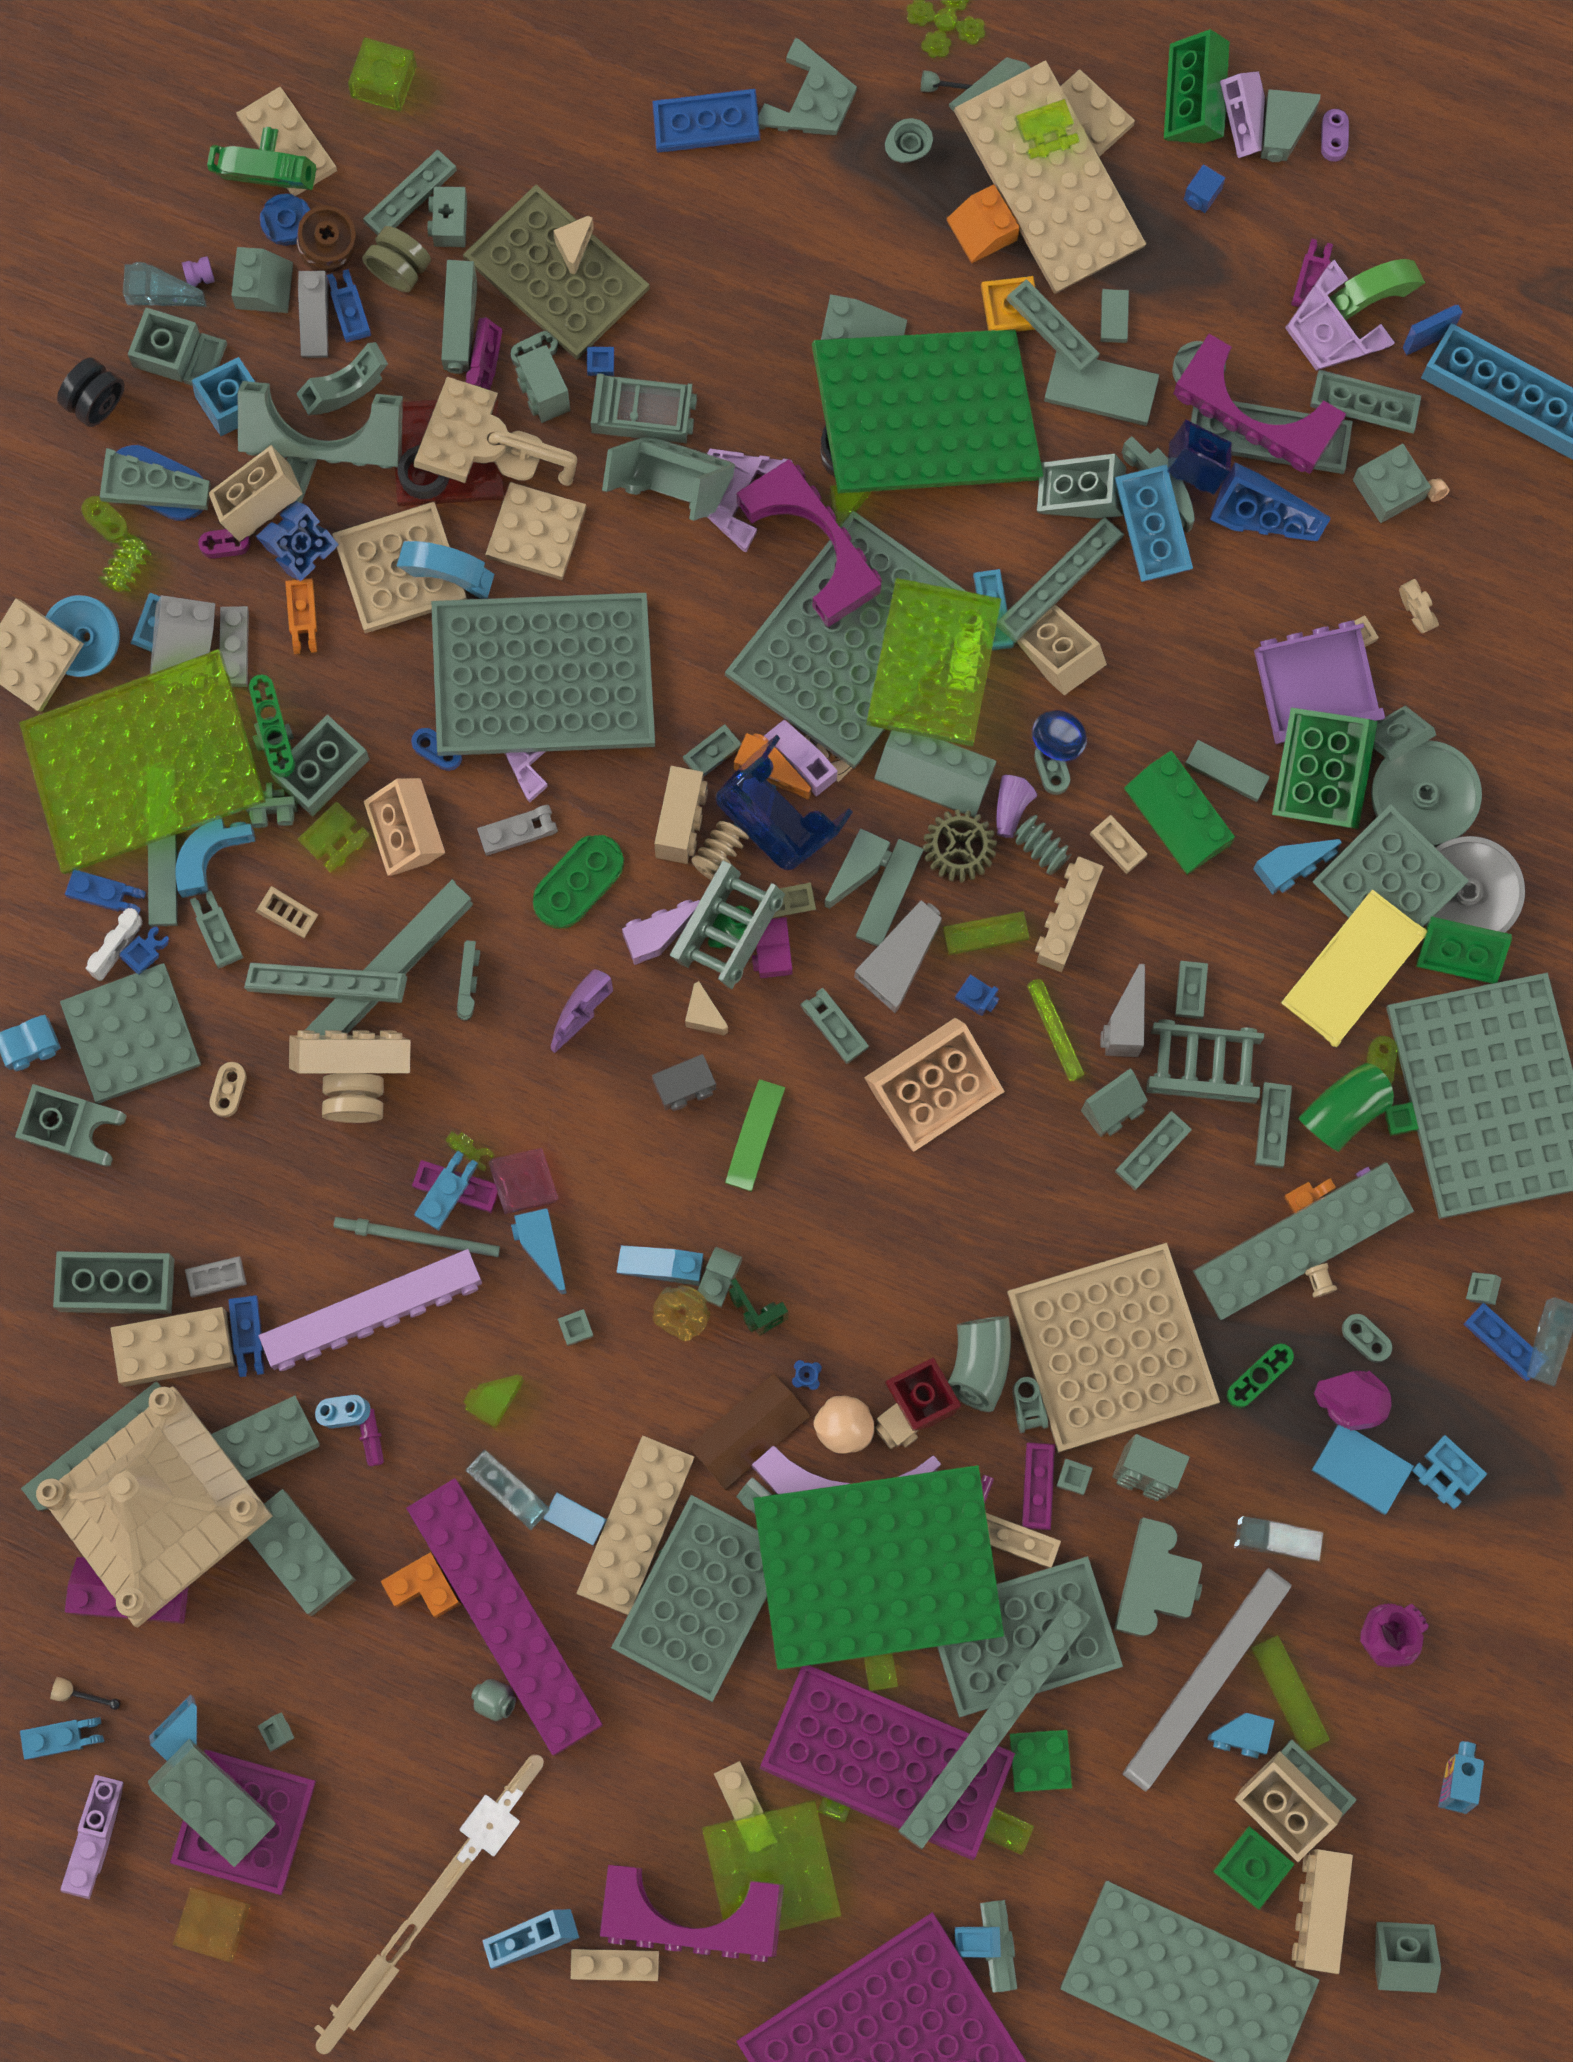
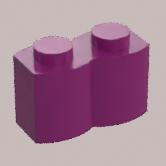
(773, 951)

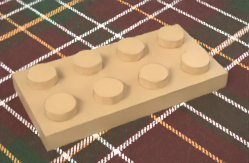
(294, 135)

